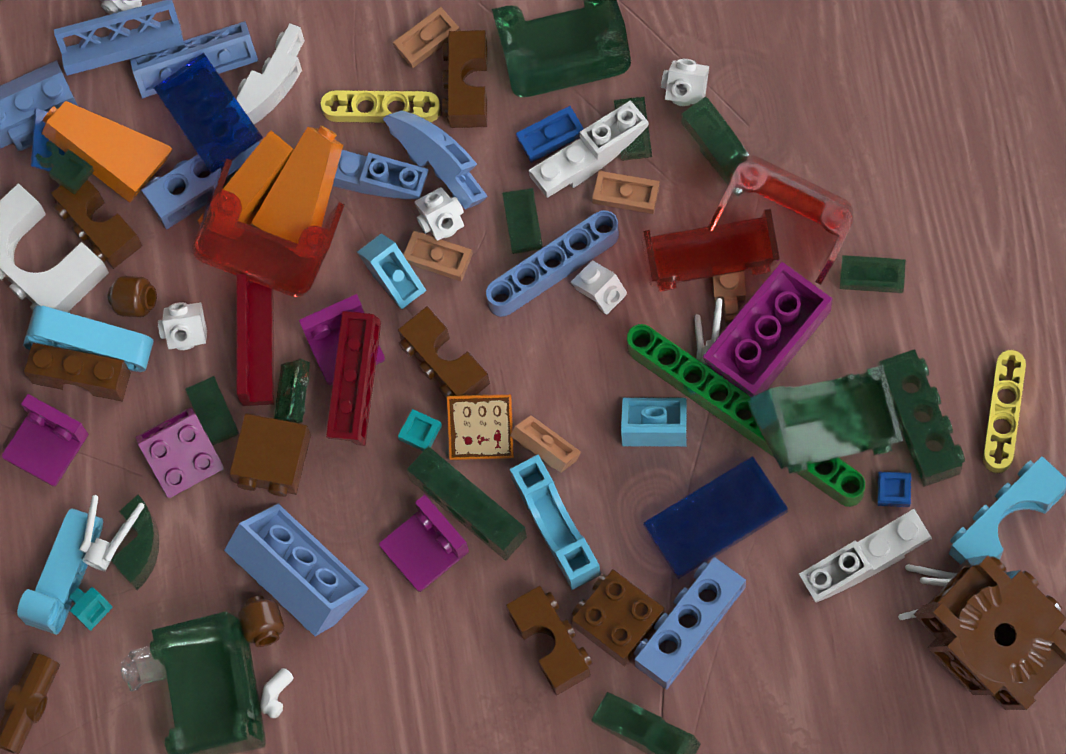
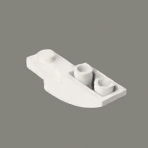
(264, 91)
(591, 152)
(865, 558)

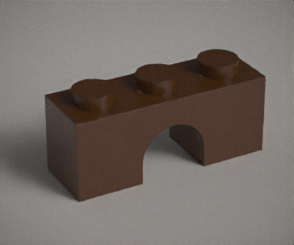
(465, 103)
(111, 239)
(423, 338)
(60, 366)
(537, 614)

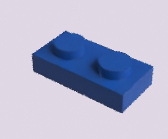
(550, 134)

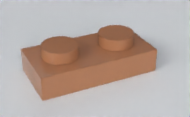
(425, 37)
(626, 192)
(437, 256)
(543, 441)

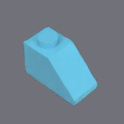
(391, 270)

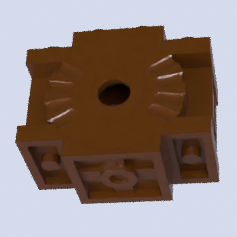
(986, 602)

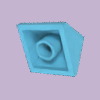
(654, 422)

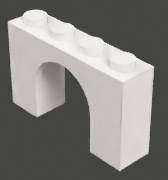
(58, 287)

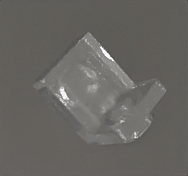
(141, 668)

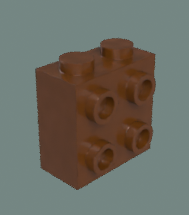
(270, 455)
(617, 616)

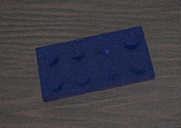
(208, 112)
(715, 517)

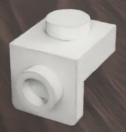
(600, 285)

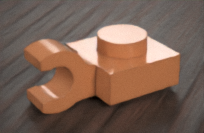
(730, 289)

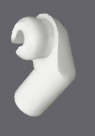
(271, 692)

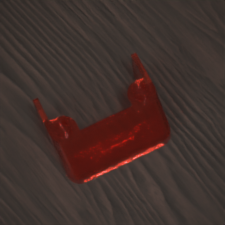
(796, 194)
(254, 252)
(708, 254)

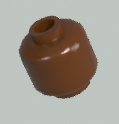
(132, 296)
(261, 621)

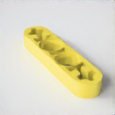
(381, 101)
(1004, 411)

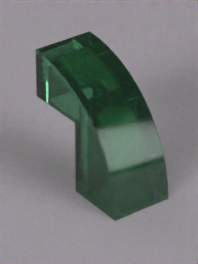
(140, 555)

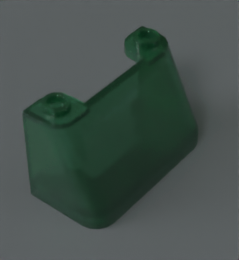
(562, 47)
(827, 419)
(210, 686)

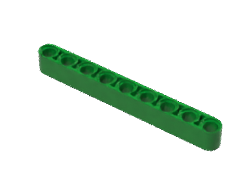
(727, 409)

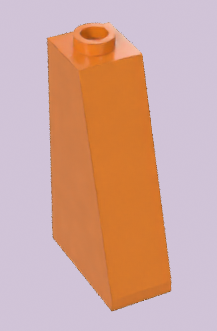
(117, 153)
(258, 175)
(302, 187)

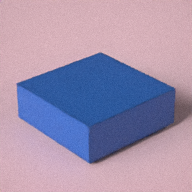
(894, 489)

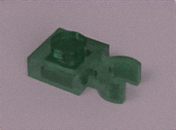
(67, 169)

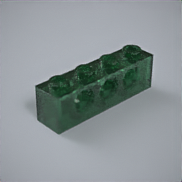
(930, 465)
(467, 503)

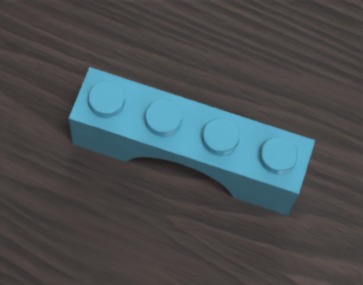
(1036, 489)
(554, 522)

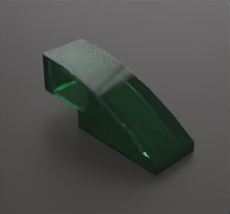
(715, 139)
(642, 728)

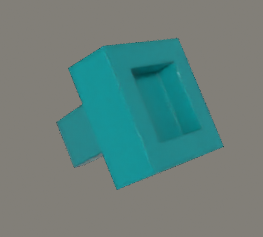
(419, 430)
(89, 607)

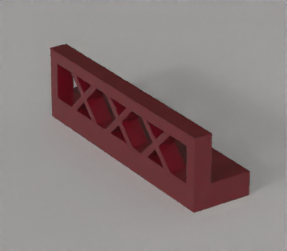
(255, 343)
(354, 377)

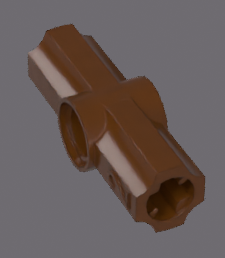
(26, 702)

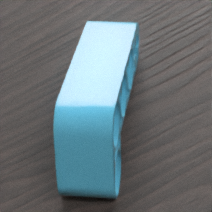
(89, 336)
(61, 576)

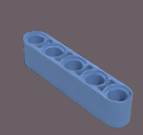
(545, 276)

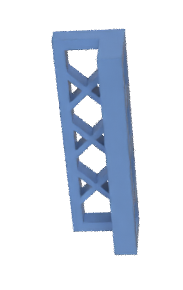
(121, 43)
(224, 48)

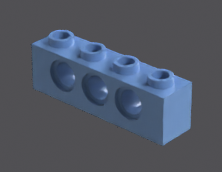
(185, 174)
(666, 667)

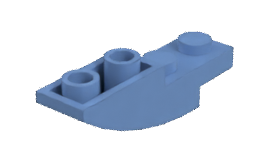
(433, 146)
(379, 176)

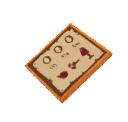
(480, 426)

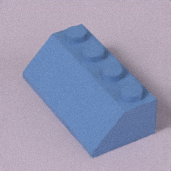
(34, 90)
(295, 569)

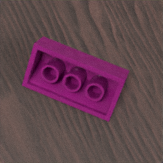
(769, 331)

